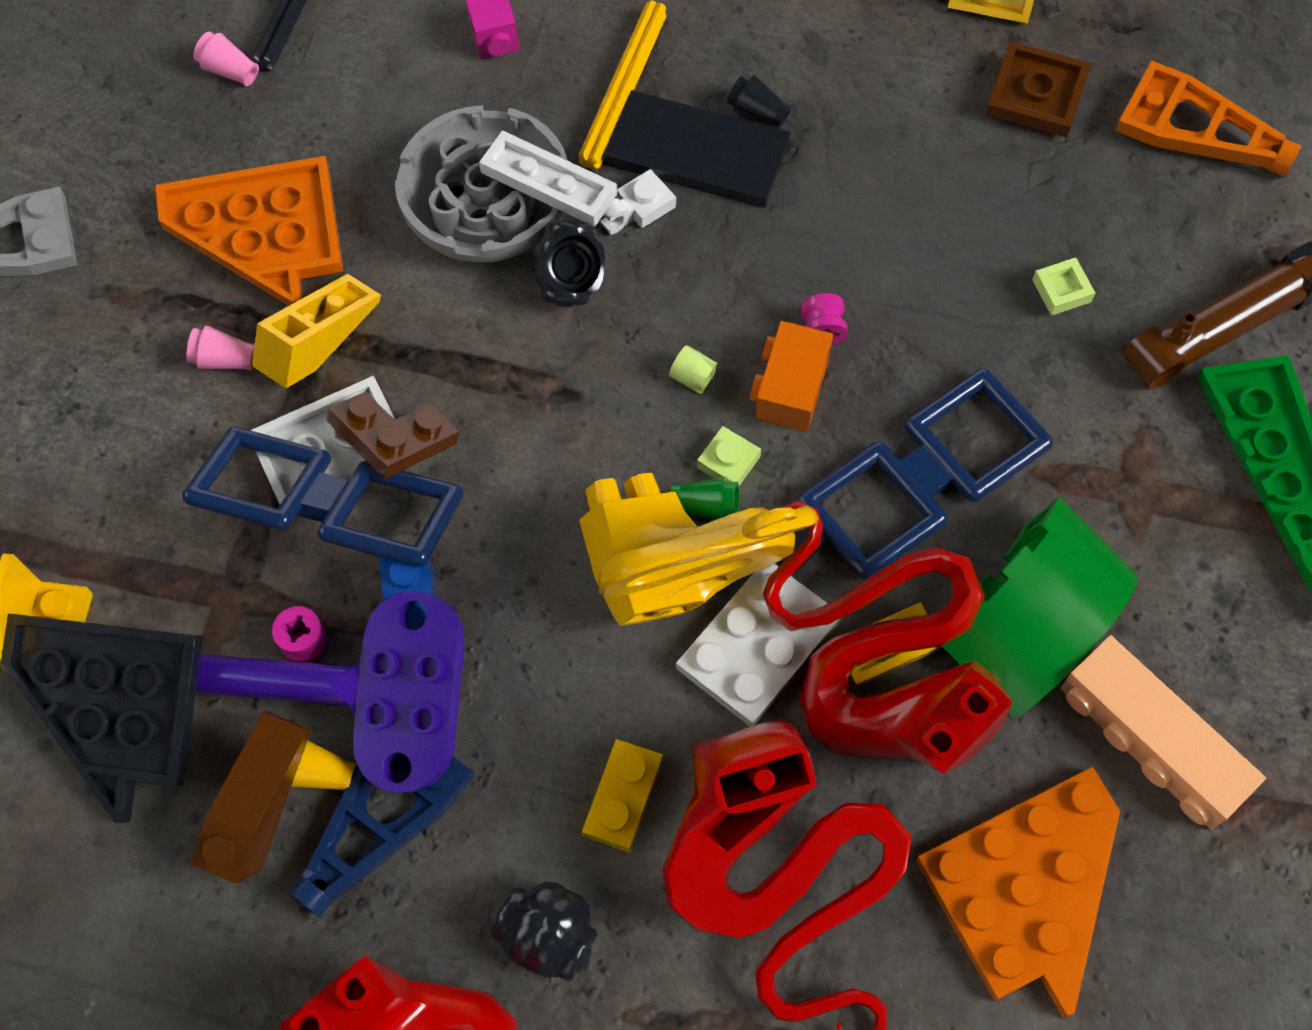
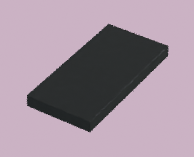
(698, 148)

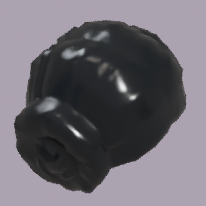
(568, 263)
(546, 930)

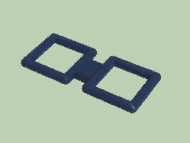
(927, 472)
(323, 497)

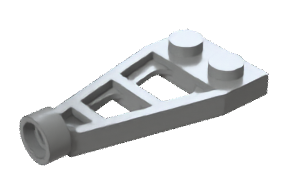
(45, 233)

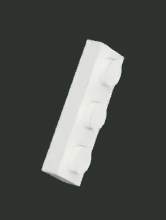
(548, 178)

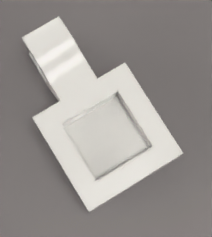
(638, 200)

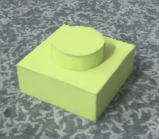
(1063, 286)
(728, 456)

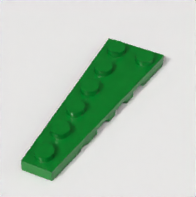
(1272, 436)

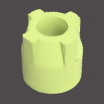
(693, 369)

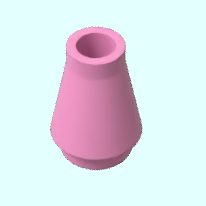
(224, 59)
(218, 350)

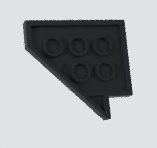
(109, 698)

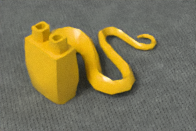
(660, 563)

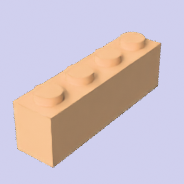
(1161, 734)

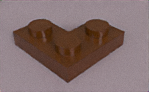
(387, 442)

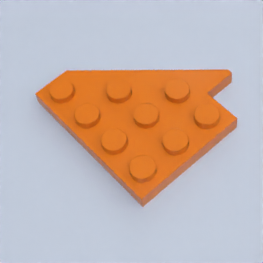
(259, 223)
(1030, 887)

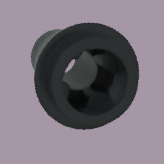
(758, 101)

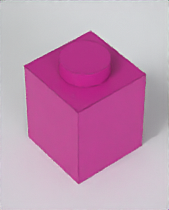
(492, 27)

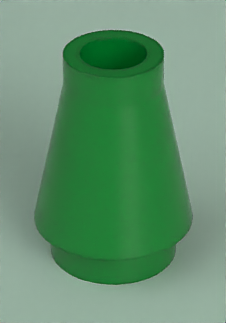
(709, 498)

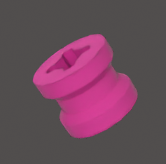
(824, 314)
(304, 645)

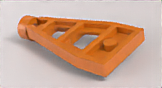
(1155, 100)

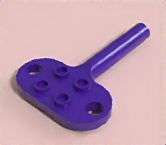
(398, 690)

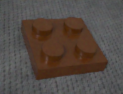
(1038, 89)

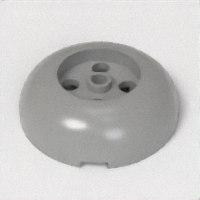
(448, 156)

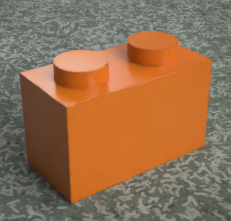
(792, 376)

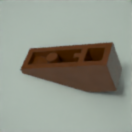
(251, 800)

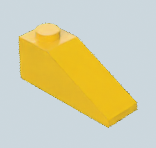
(310, 330)

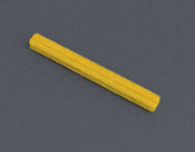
(622, 83)

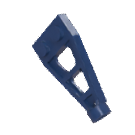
(391, 837)

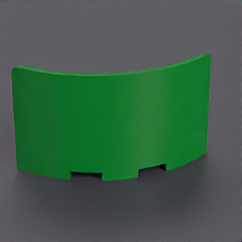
(1045, 606)

